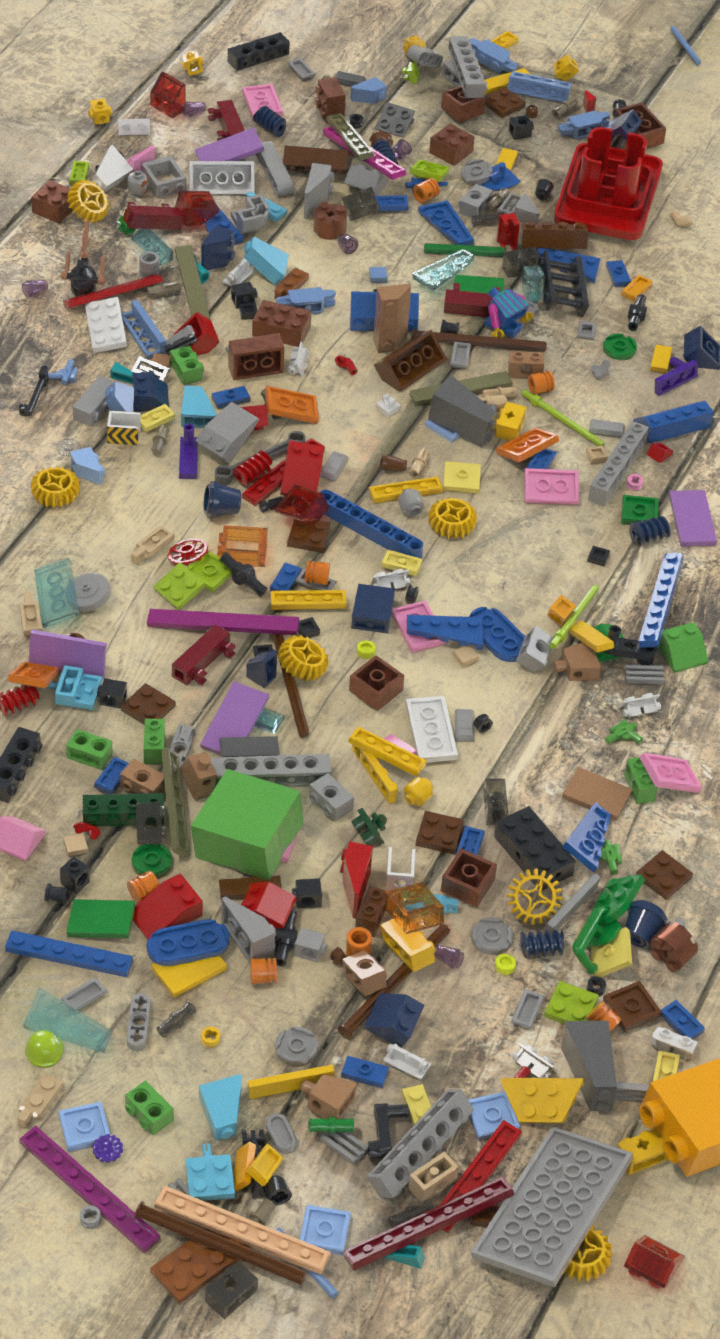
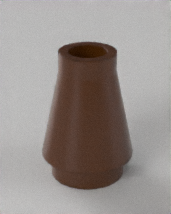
(392, 463)

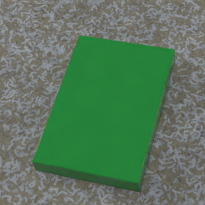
(478, 283)
(101, 918)

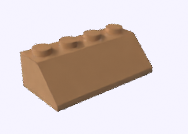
(391, 316)

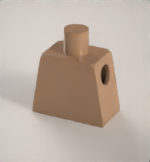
(579, 663)
(199, 775)
(329, 1096)

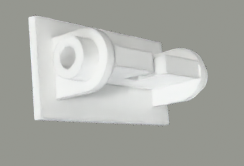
(134, 126)
(239, 274)
(298, 360)
(397, 577)
(647, 702)
(664, 1039)
(528, 1055)
(406, 1061)

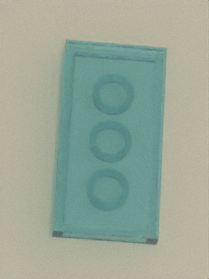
(56, 592)

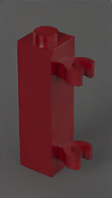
(227, 117)
(153, 217)
(467, 302)
(201, 654)

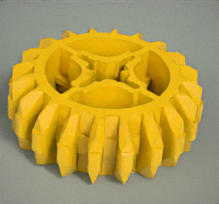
(88, 201)
(55, 486)
(452, 518)
(303, 658)
(540, 880)
(595, 1250)

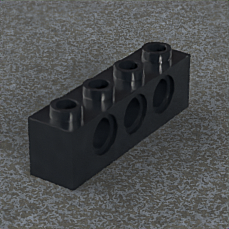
(258, 51)
(16, 759)

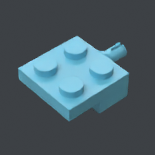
(76, 688)
(210, 1176)

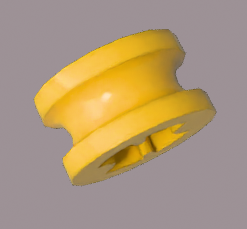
(212, 1031)

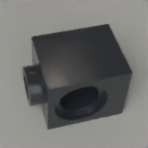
(520, 127)
(243, 293)
(112, 693)
(75, 875)
(308, 893)

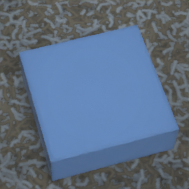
(378, 274)

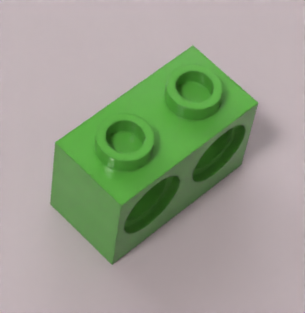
(186, 365)
(153, 740)
(89, 749)
(639, 781)
(152, 1105)

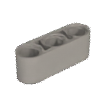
(424, 56)

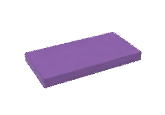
(232, 148)
(692, 518)
(63, 650)
(235, 716)

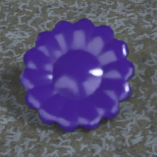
(107, 1148)

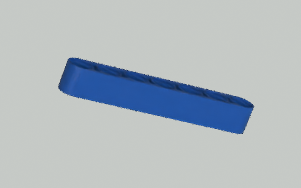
(371, 526)

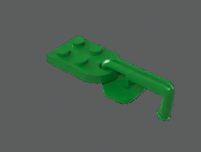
(602, 923)

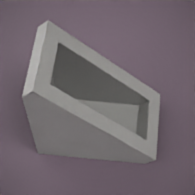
(526, 211)

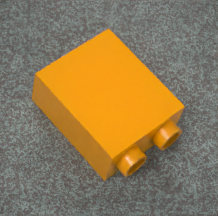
(687, 1116)

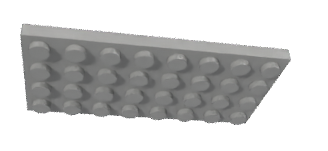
(552, 1206)

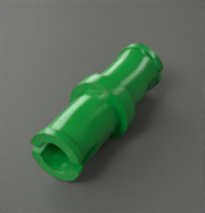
(331, 1125)

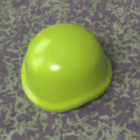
(44, 1049)

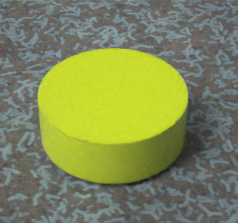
(366, 649)
(505, 964)

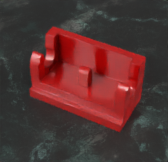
(508, 230)

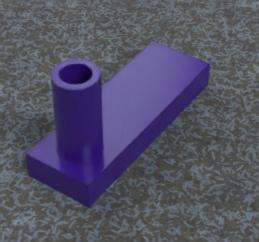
(681, 374)
(188, 454)

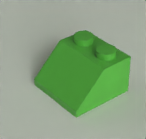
(683, 647)

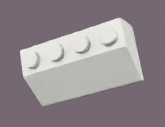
(222, 176)

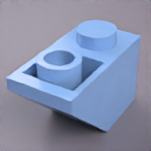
(86, 465)

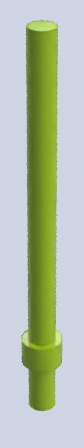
(537, 401)
(561, 634)

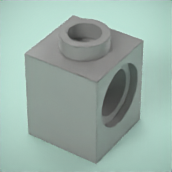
(310, 945)

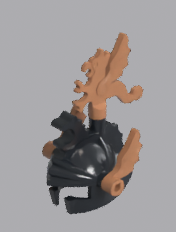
(83, 274)

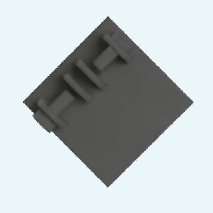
(395, 119)

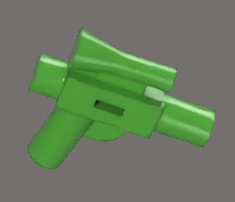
(623, 731)
(610, 854)

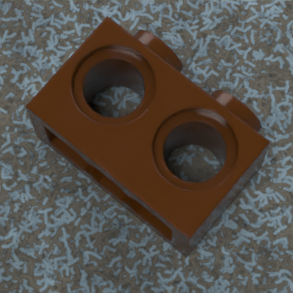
(371, 910)

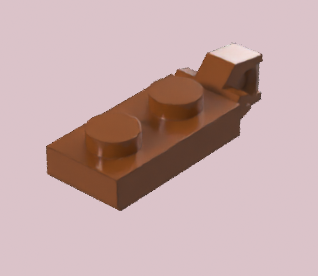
(292, 281)

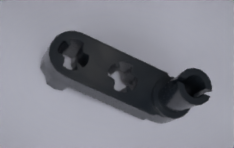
(643, 655)
(382, 1112)

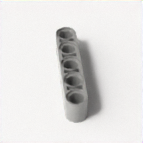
(275, 170)

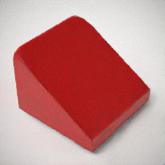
(589, 101)
(659, 452)

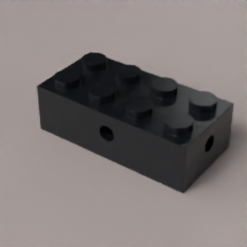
(534, 846)

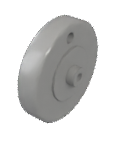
(91, 591)

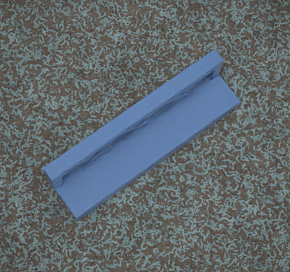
(539, 86)
(148, 330)

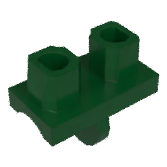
(363, 821)

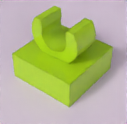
(412, 71)

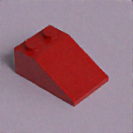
(301, 466)
(356, 872)
(168, 905)

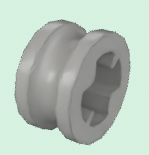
(87, 1222)

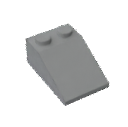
(317, 187)
(227, 432)
(248, 930)

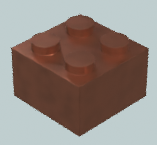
(330, 97)
(459, 107)
(451, 144)
(51, 202)
(376, 682)
(468, 877)

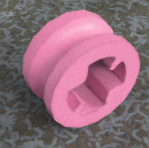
(637, 478)

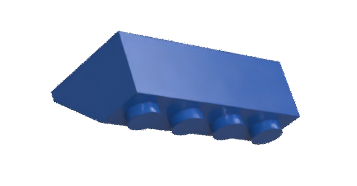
(363, 311)
(677, 421)

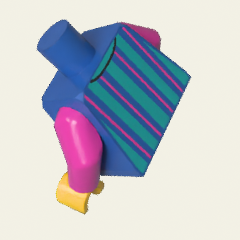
(507, 308)

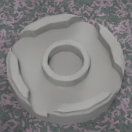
(476, 172)
(491, 936)
(296, 1046)

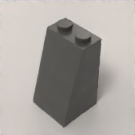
(462, 412)
(591, 1057)

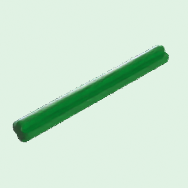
(476, 250)

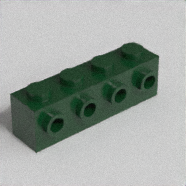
(117, 809)

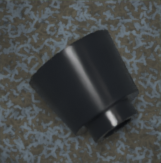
(543, 189)
(278, 1190)

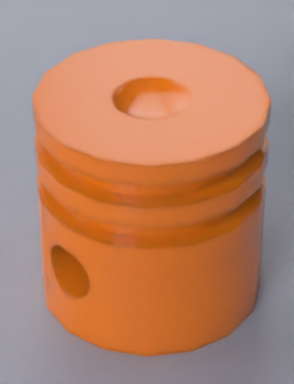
(427, 190)
(541, 382)
(317, 572)
(142, 885)
(358, 940)
(263, 970)
(602, 1013)

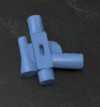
(66, 374)

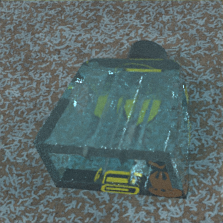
(532, 279)

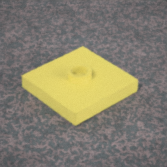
(462, 477)
(613, 955)

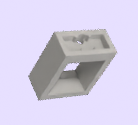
(161, 167)

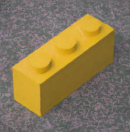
(410, 948)

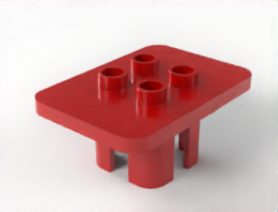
(610, 186)

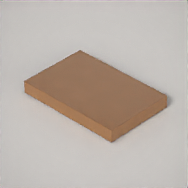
(589, 788)

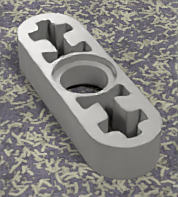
(142, 1029)

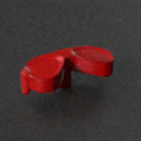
(93, 831)

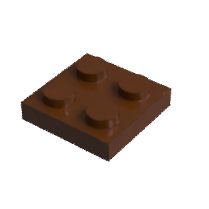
(504, 102)
(309, 535)
(148, 704)
(439, 832)
(664, 874)
(632, 1005)

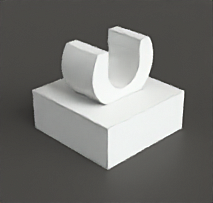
(388, 405)

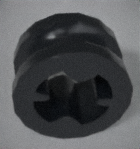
(356, 120)
(412, 593)
(483, 723)
(596, 981)

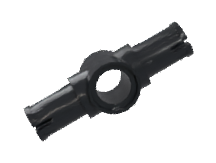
(637, 312)
(243, 574)
(286, 939)

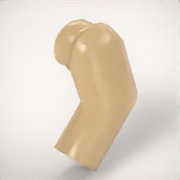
(681, 220)

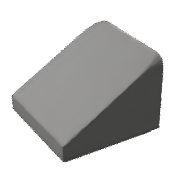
(586, 330)

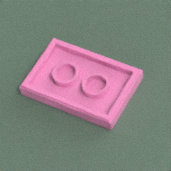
(261, 96)
(551, 486)
(414, 642)
(670, 772)

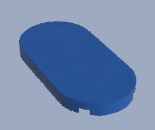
(499, 634)
(187, 942)

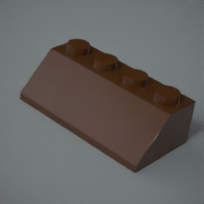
(303, 157)
(553, 235)
(411, 361)

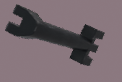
(27, 410)
(259, 1140)

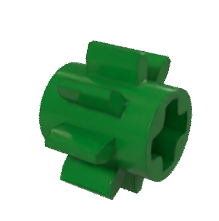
(123, 227)

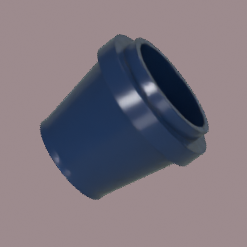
(221, 500)
(644, 922)

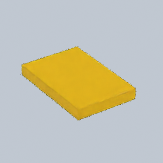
(188, 975)

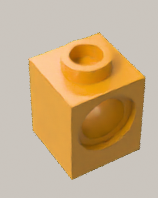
(561, 610)

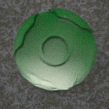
(619, 346)
(152, 858)

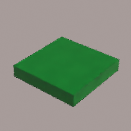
(638, 508)

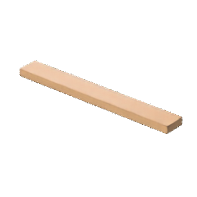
(242, 1230)

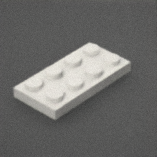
(106, 325)
(431, 729)

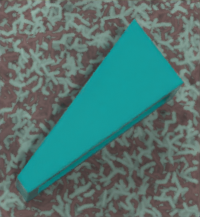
(121, 373)
(408, 1255)

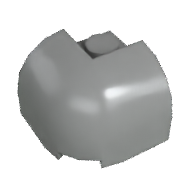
(253, 216)

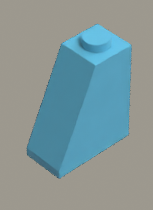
(266, 259)
(196, 407)
(221, 1105)

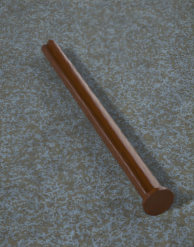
(487, 341)
(293, 693)
(347, 1029)
(219, 1243)

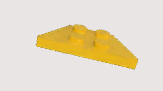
(542, 1098)

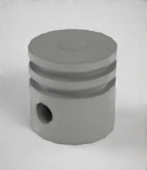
(149, 265)

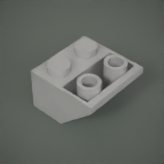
(363, 178)

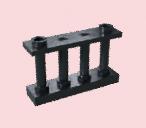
(576, 278)

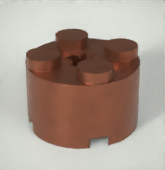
(330, 220)
(673, 946)

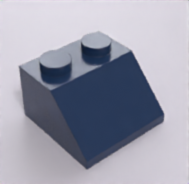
(218, 248)
(702, 348)
(148, 391)
(394, 1017)

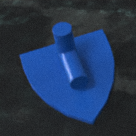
(501, 178)

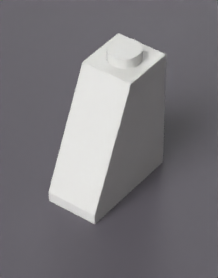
(112, 170)

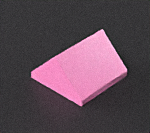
(143, 156)
(19, 837)

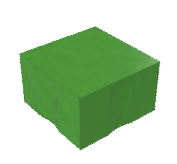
(247, 824)

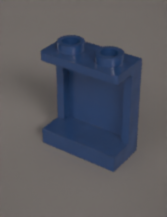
(624, 124)
(373, 608)

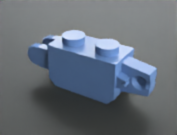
(493, 56)
(581, 125)
(309, 299)

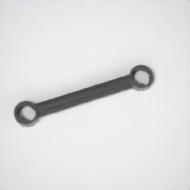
(272, 452)

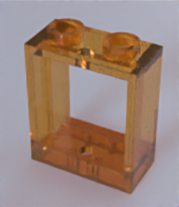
(248, 534)
(411, 920)

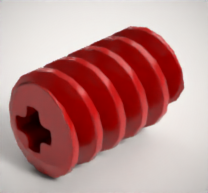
(252, 468)
(17, 698)

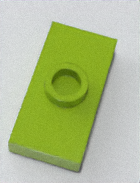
(79, 172)

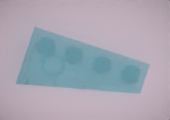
(444, 269)
(65, 1022)

